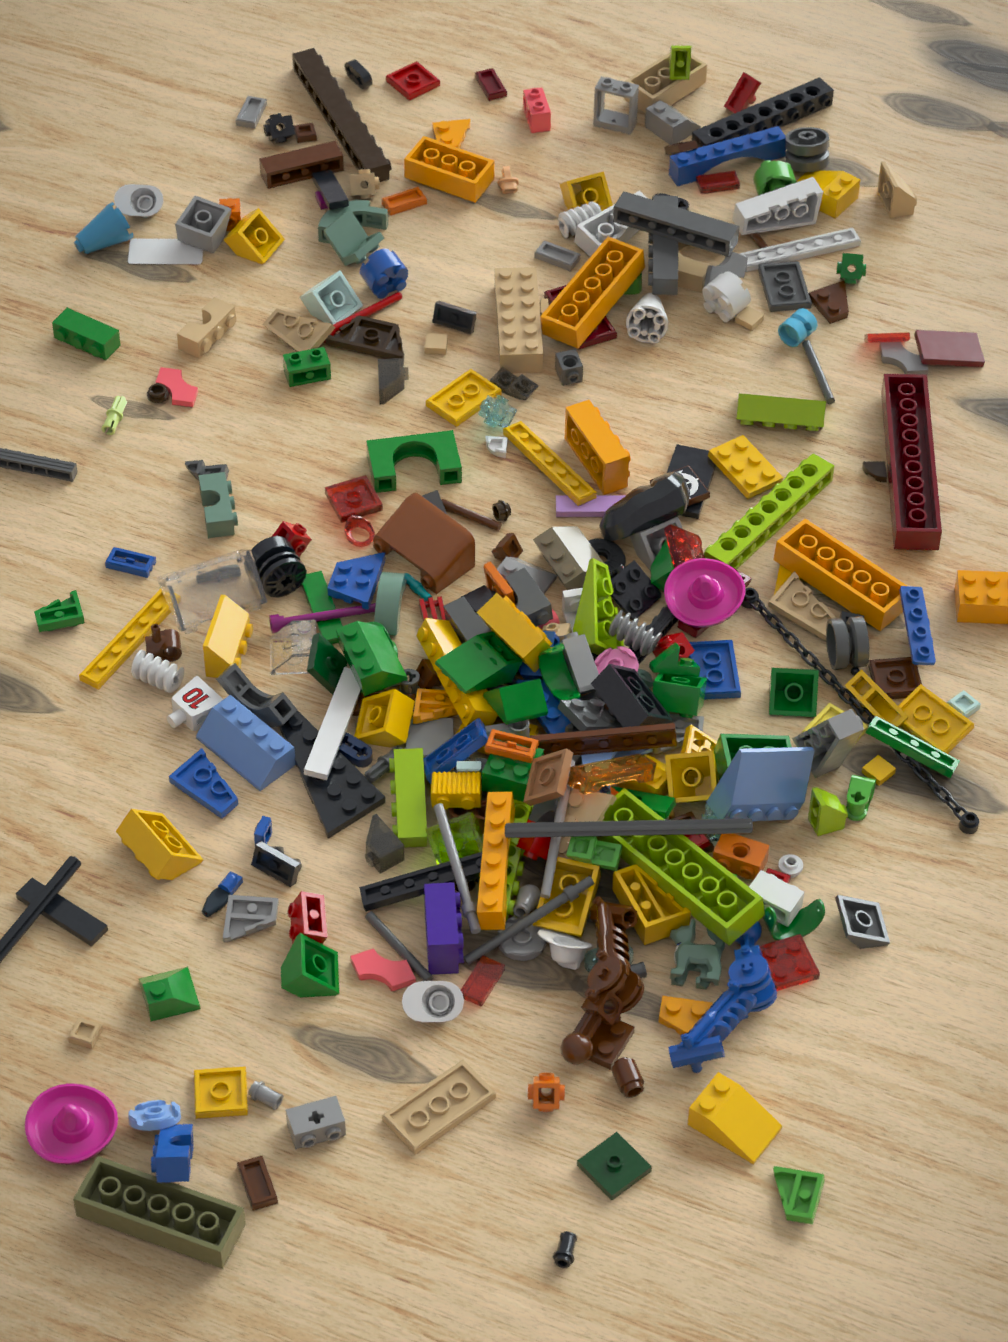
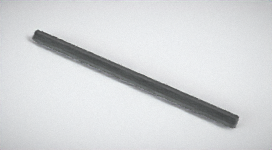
(628, 828)

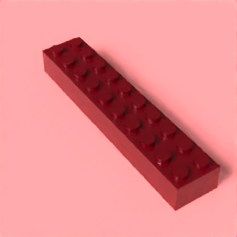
(911, 462)

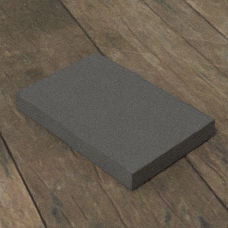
(784, 286)

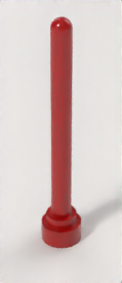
(368, 311)

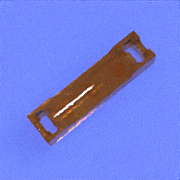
(612, 771)

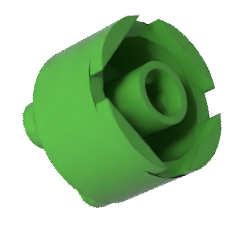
(773, 176)

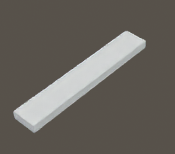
(802, 248)
(333, 726)

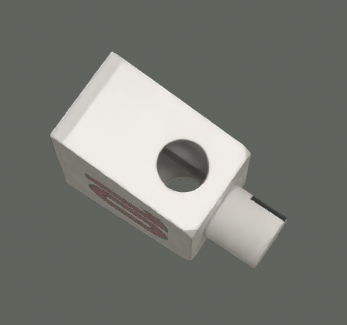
(192, 704)

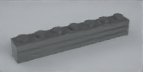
(38, 465)

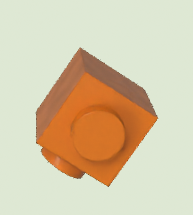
(235, 217)

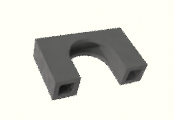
(527, 598)

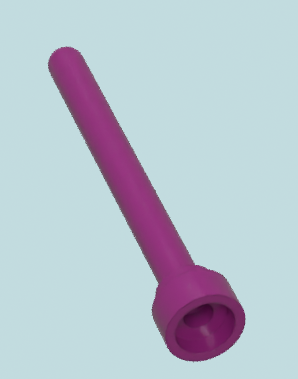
(278, 622)

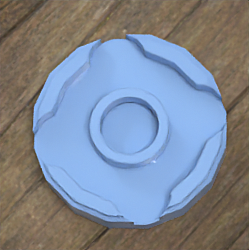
(154, 1115)

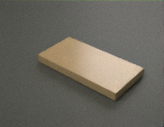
(439, 1106)

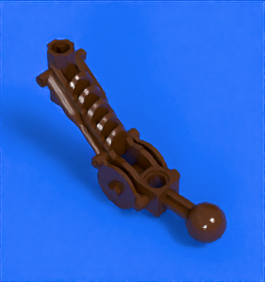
(610, 982)

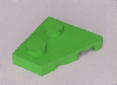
(799, 1193)

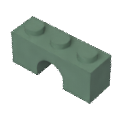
(218, 513)

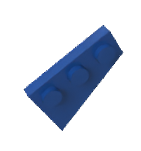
(203, 784)

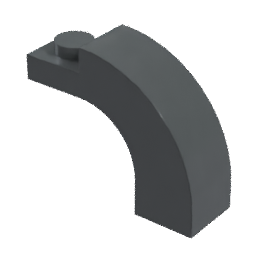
(271, 709)

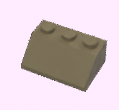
(567, 554)

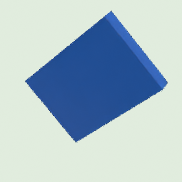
(719, 667)
(456, 749)

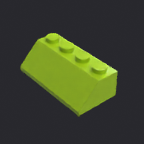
(781, 410)

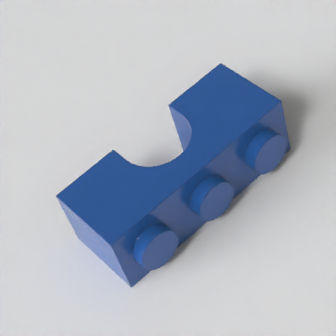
(173, 1153)

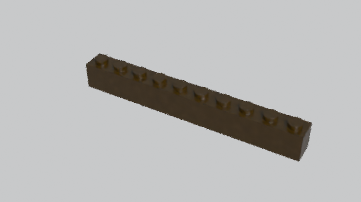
(340, 114)

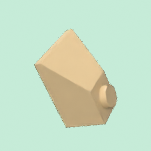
(895, 193)

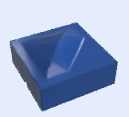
(263, 830)

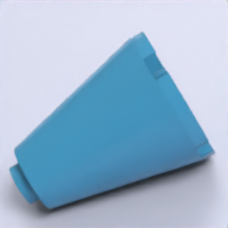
(103, 231)

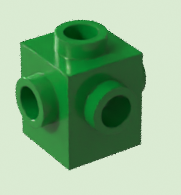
(851, 260)

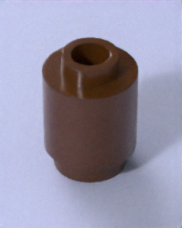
(628, 1077)

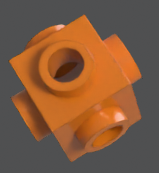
(546, 1101)

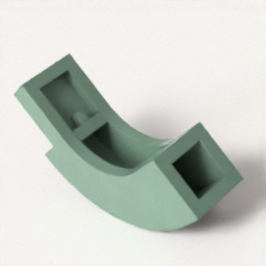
(364, 213)
(389, 601)

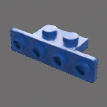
(917, 625)

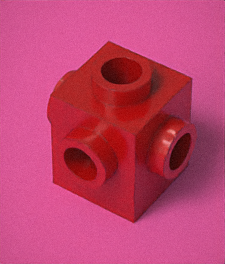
(295, 534)
(679, 638)

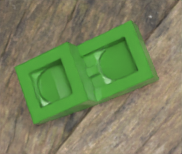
(595, 852)

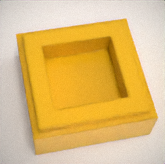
(878, 769)

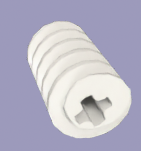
(569, 220)
(157, 673)

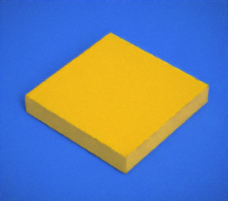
(220, 1092)

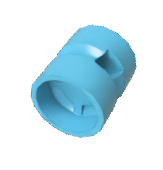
(797, 327)

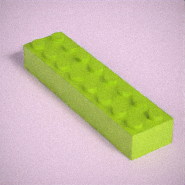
(687, 873)

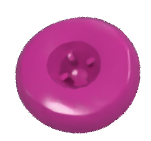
(704, 592)
(70, 1123)

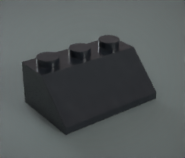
(629, 697)

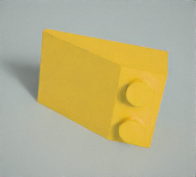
(838, 189)
(573, 915)
(733, 1118)

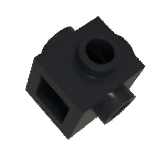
(285, 124)

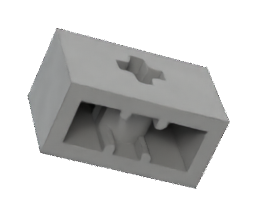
(315, 1122)

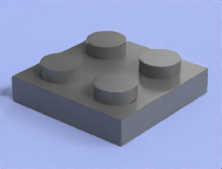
(588, 714)

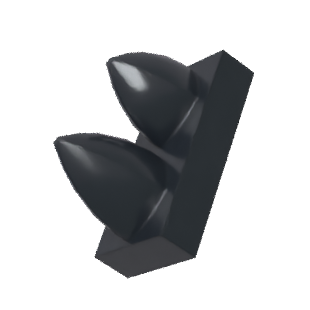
(454, 317)
(276, 864)

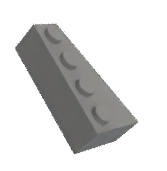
(831, 741)

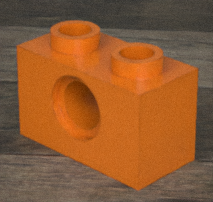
(741, 855)

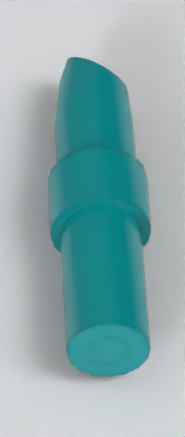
(417, 587)

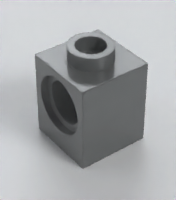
(568, 367)

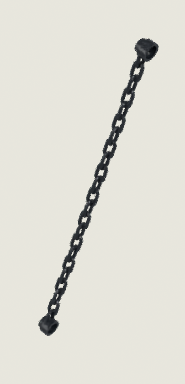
(969, 821)

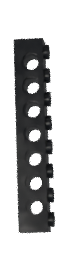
(769, 113)

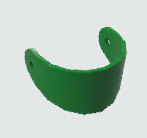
(556, 673)
(803, 923)

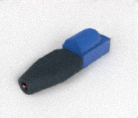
(219, 896)

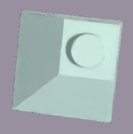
(331, 299)

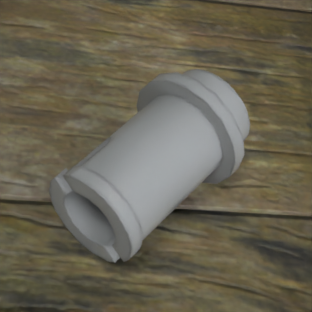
(260, 1092)

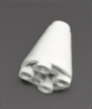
(647, 320)

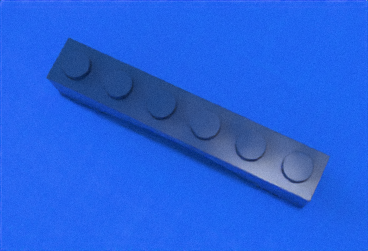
(765, 144)

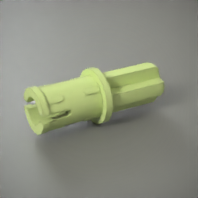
(114, 415)

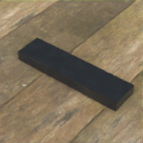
(330, 189)
(65, 914)

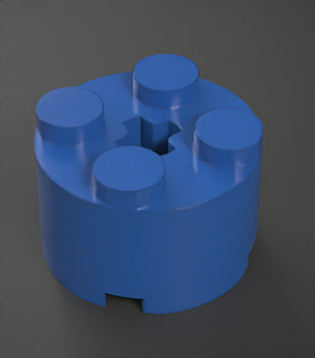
(384, 273)

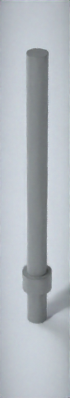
(555, 843)
(468, 908)

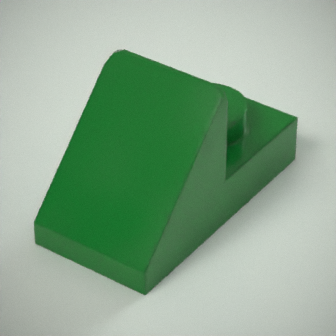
(668, 663)

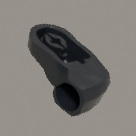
(646, 507)

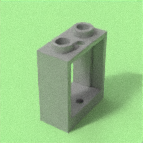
(604, 118)

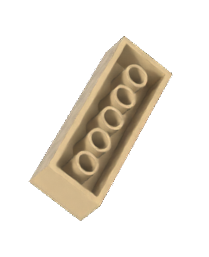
(518, 320)

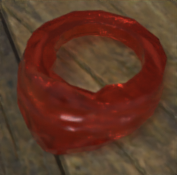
(357, 521)

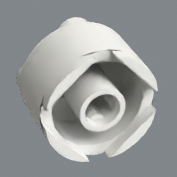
(726, 296)

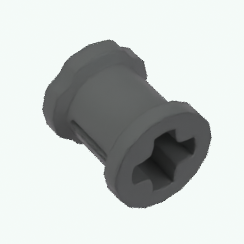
(414, 678)

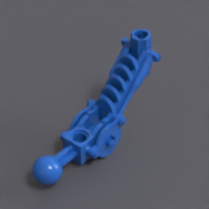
(748, 991)

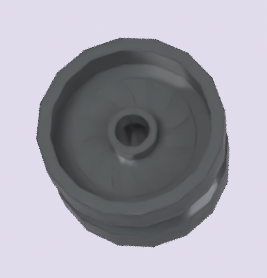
(807, 149)
(847, 642)

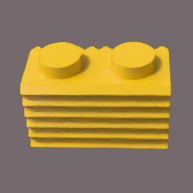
(456, 789)

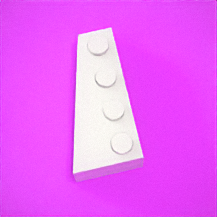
(780, 209)
(596, 229)

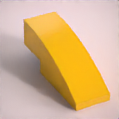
(875, 699)

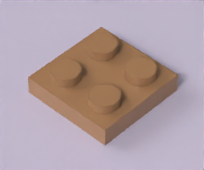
(548, 777)

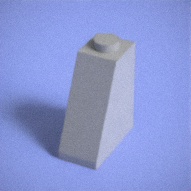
(579, 661)

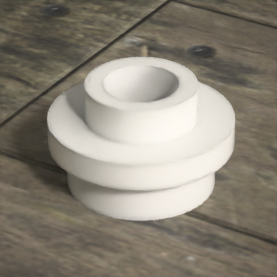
(794, 869)

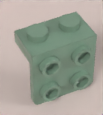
(350, 239)

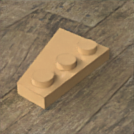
(801, 607)

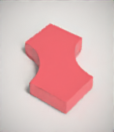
(180, 391)
(374, 967)

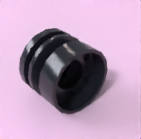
(278, 566)

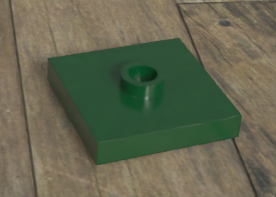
(325, 663)
(614, 1165)

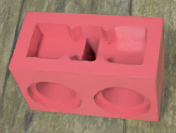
(536, 110)

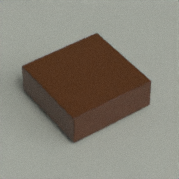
(305, 133)

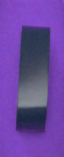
(354, 748)

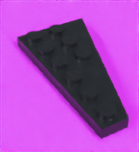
(345, 793)

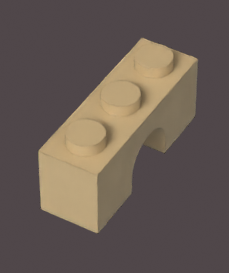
(217, 319)

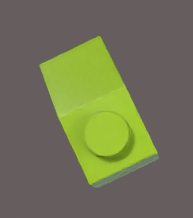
(679, 62)
(826, 812)

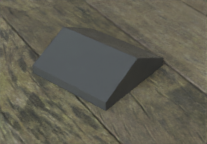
(862, 922)

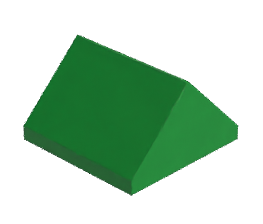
(793, 692)
(518, 701)

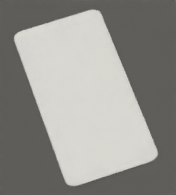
(163, 252)

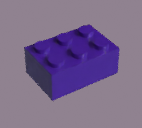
(443, 928)

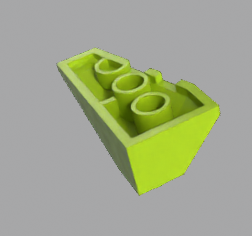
(596, 609)

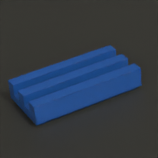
(129, 564)

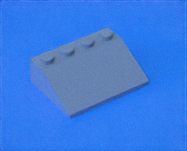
(763, 784)

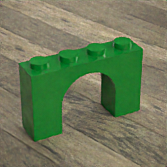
(436, 447)

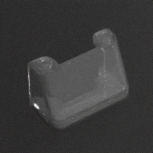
(195, 590)

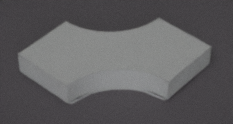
(734, 263)
(897, 355)

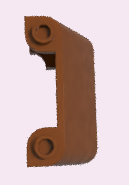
(429, 541)

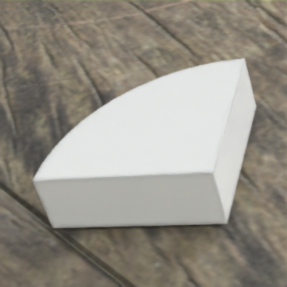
(497, 445)

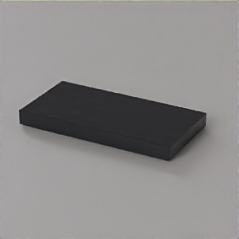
(700, 464)

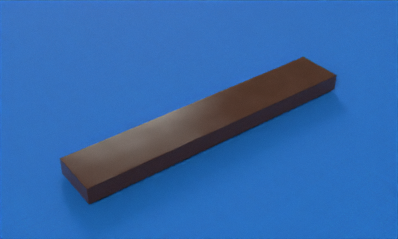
(610, 739)

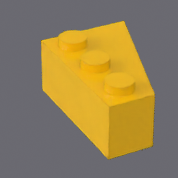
(655, 909)

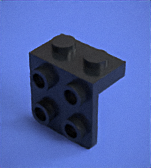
(633, 589)

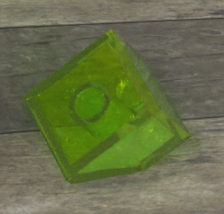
(466, 835)

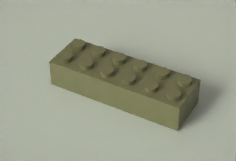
(159, 1212)

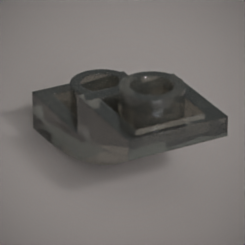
(514, 386)

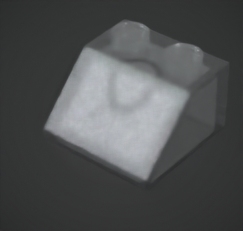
(292, 647)

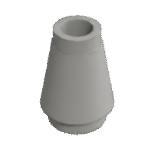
(526, 900)

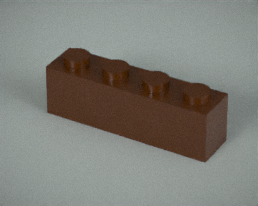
(300, 163)

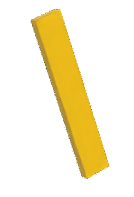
(549, 463)
(125, 642)

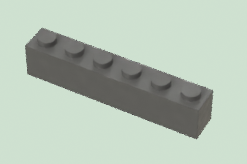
(676, 224)
(664, 258)

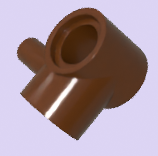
(164, 643)

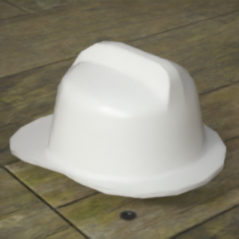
(138, 200)
(565, 948)
(432, 1001)

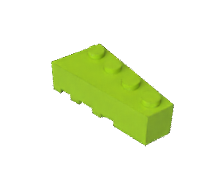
(410, 797)

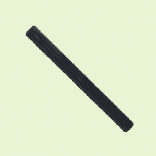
(38, 905)

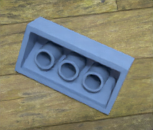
(246, 743)

